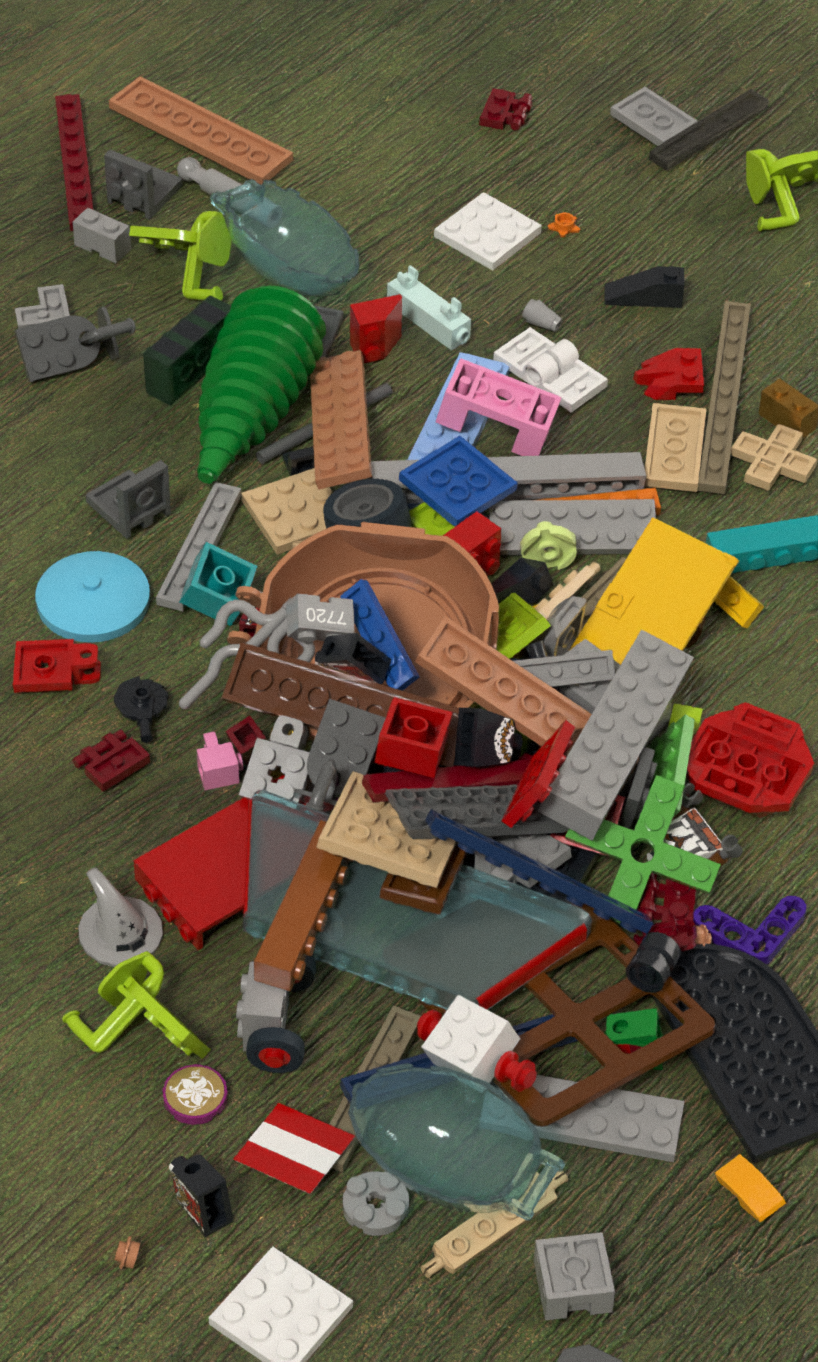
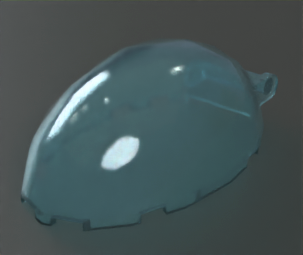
(288, 238)
(452, 1139)

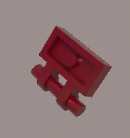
(499, 107)
(114, 765)
(677, 905)

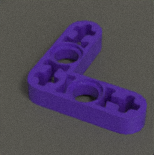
(751, 939)

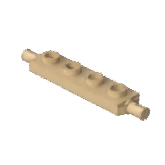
(573, 582)
(483, 1232)

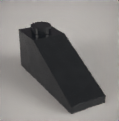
(649, 288)
(526, 578)

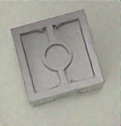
(573, 1275)

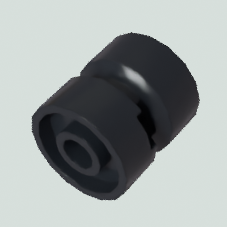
(653, 962)

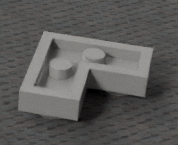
(51, 307)

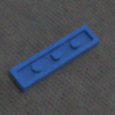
(378, 631)

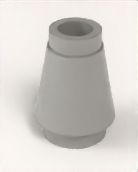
(541, 315)

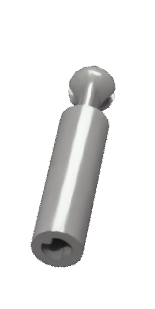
(209, 180)

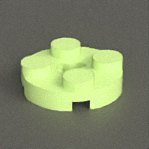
(553, 536)

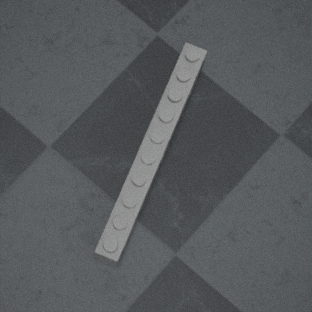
(548, 474)

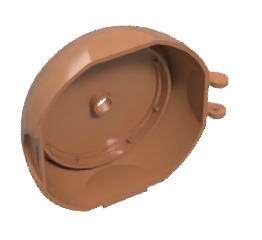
(413, 578)

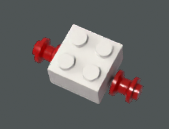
(475, 1044)

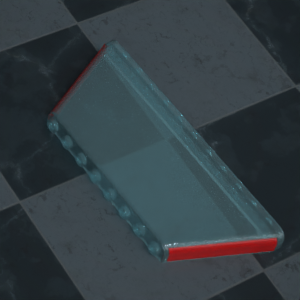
(480, 946)

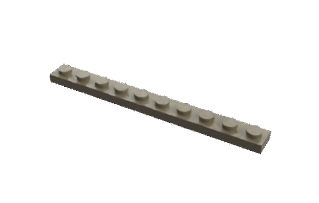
(724, 398)

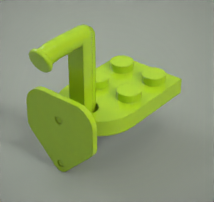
(766, 171)
(205, 243)
(131, 995)

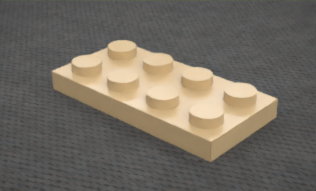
(674, 447)

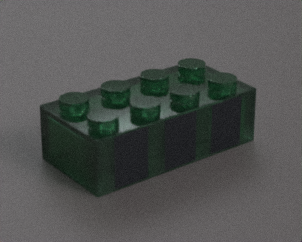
(184, 351)

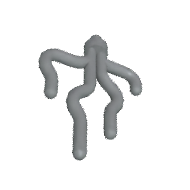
(273, 625)

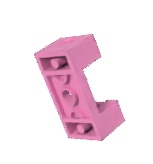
(478, 390)

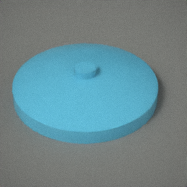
(92, 596)

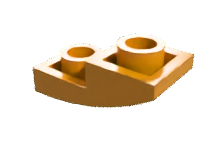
(750, 1187)

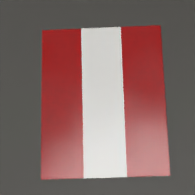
(294, 1148)

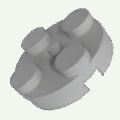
(370, 1219)

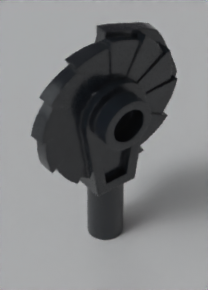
(141, 703)

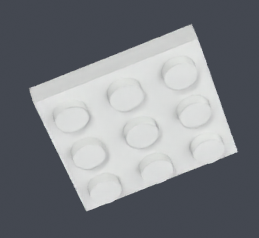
(487, 231)
(280, 1310)

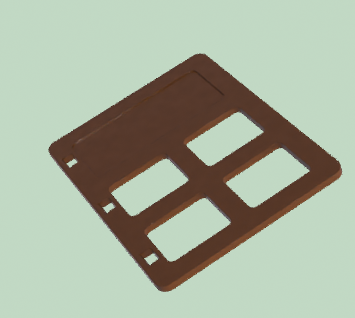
(579, 1022)

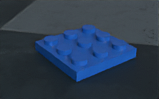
(457, 481)

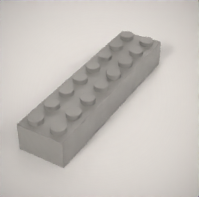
(616, 735)

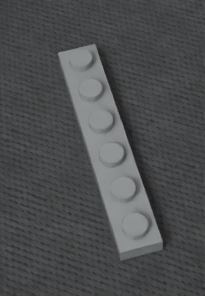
(206, 528)

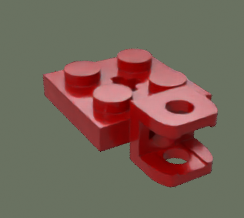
(64, 665)

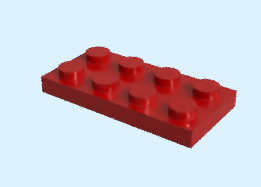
(539, 775)

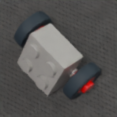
(263, 1022)

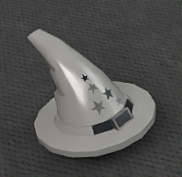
(117, 924)

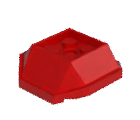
(750, 760)

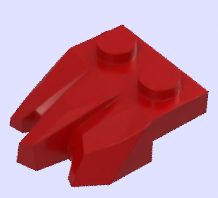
(671, 373)

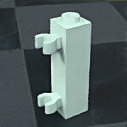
(431, 311)

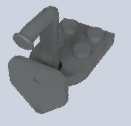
(56, 346)
(342, 745)

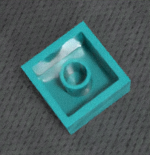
(215, 581)

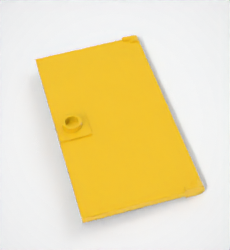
(659, 589)

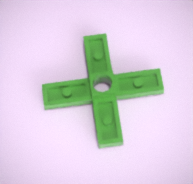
(650, 829)

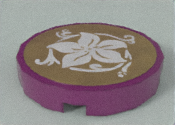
(195, 1094)

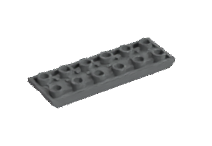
(474, 807)

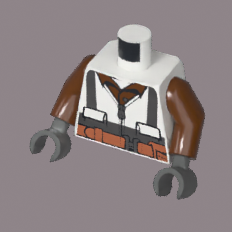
(694, 835)

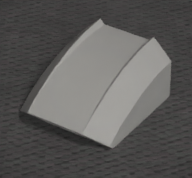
(565, 626)

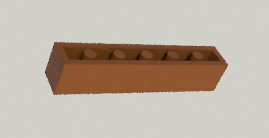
(301, 916)

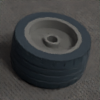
(369, 502)

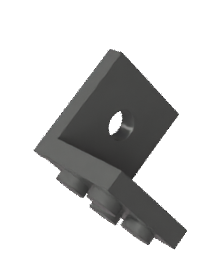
(138, 184)
(133, 498)
(637, 787)

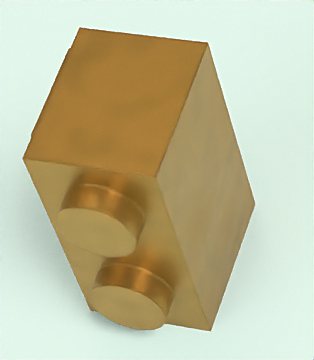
(788, 407)

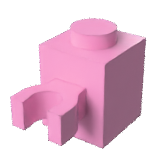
(218, 763)

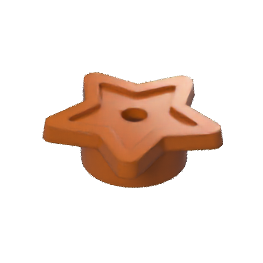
(564, 224)

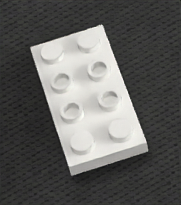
(551, 368)

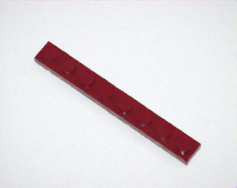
(73, 155)

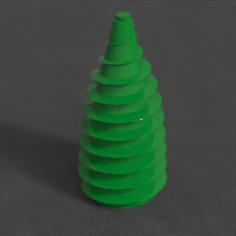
(255, 372)

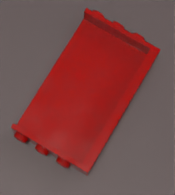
(199, 872)

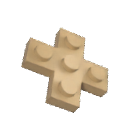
(773, 457)

